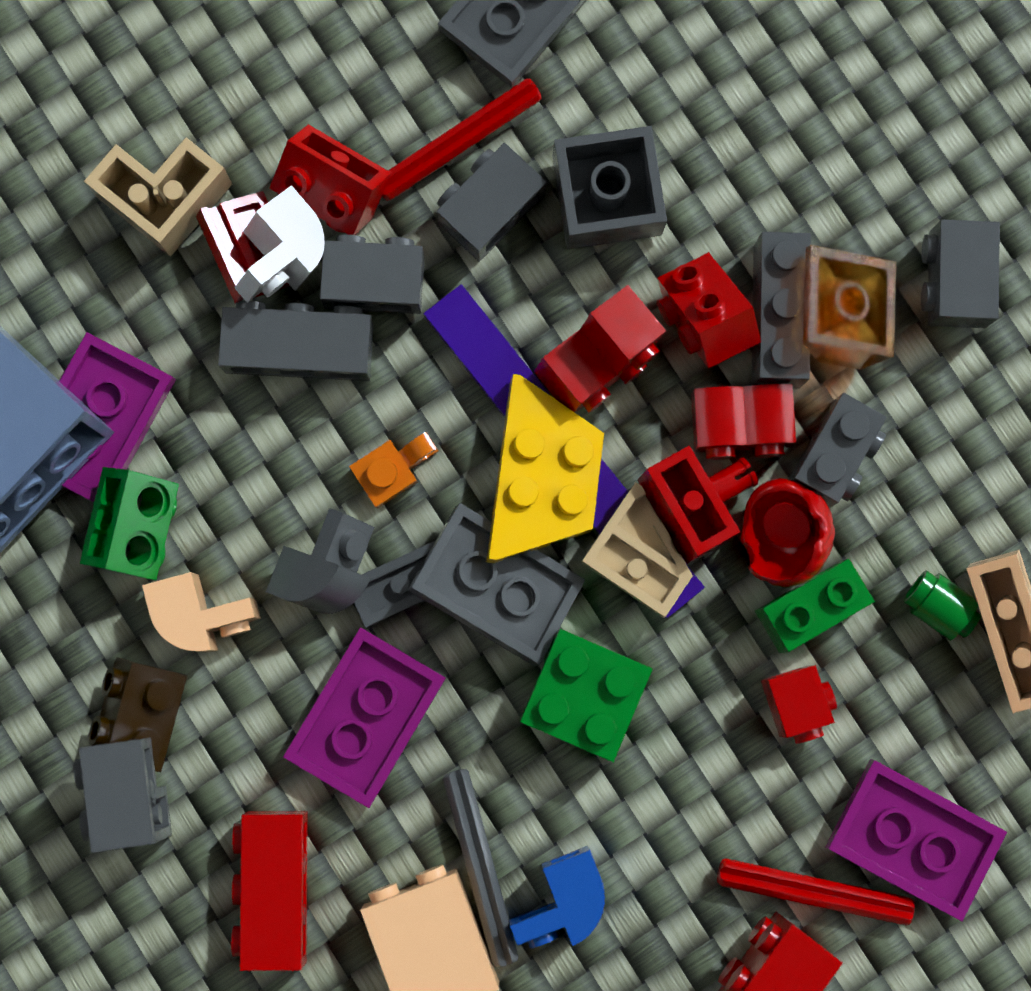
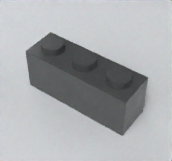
(780, 309)
(296, 342)

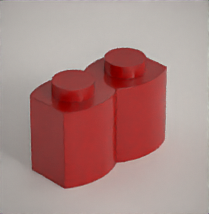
(743, 419)

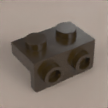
(138, 705)

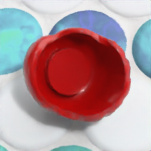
(786, 532)

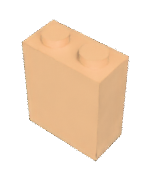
(429, 935)

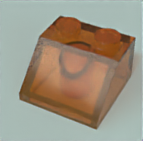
(848, 307)

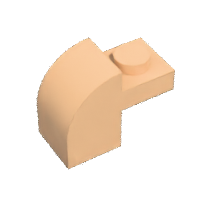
(182, 616)

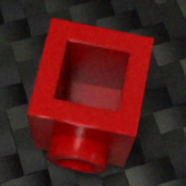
(800, 703)

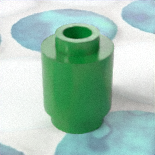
(943, 605)

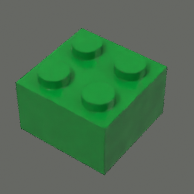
(586, 695)

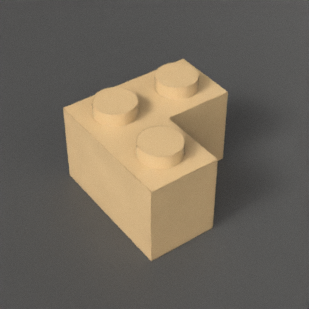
(164, 202)

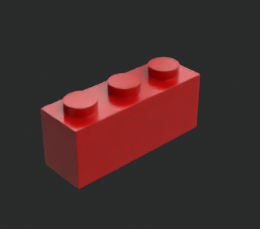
(271, 890)

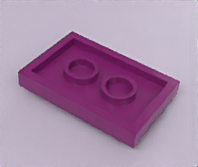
(123, 395)
(364, 717)
(916, 839)

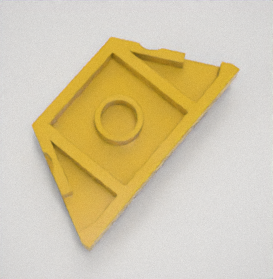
(543, 473)

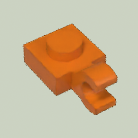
(388, 471)

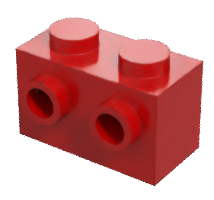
(331, 179)
(708, 310)

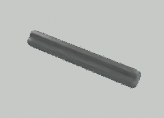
(480, 868)

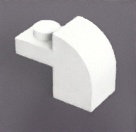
(291, 244)

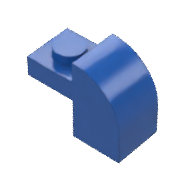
(577, 903)

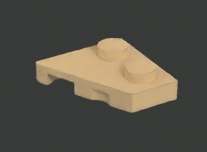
(639, 555)

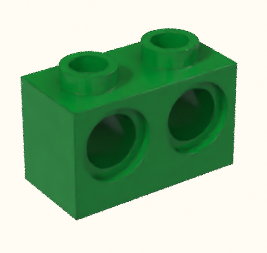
(119, 520)
(814, 606)

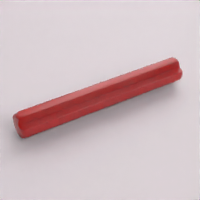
(461, 137)
(816, 892)

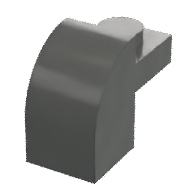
(329, 576)

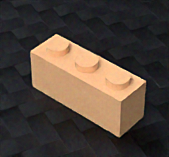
(1005, 607)

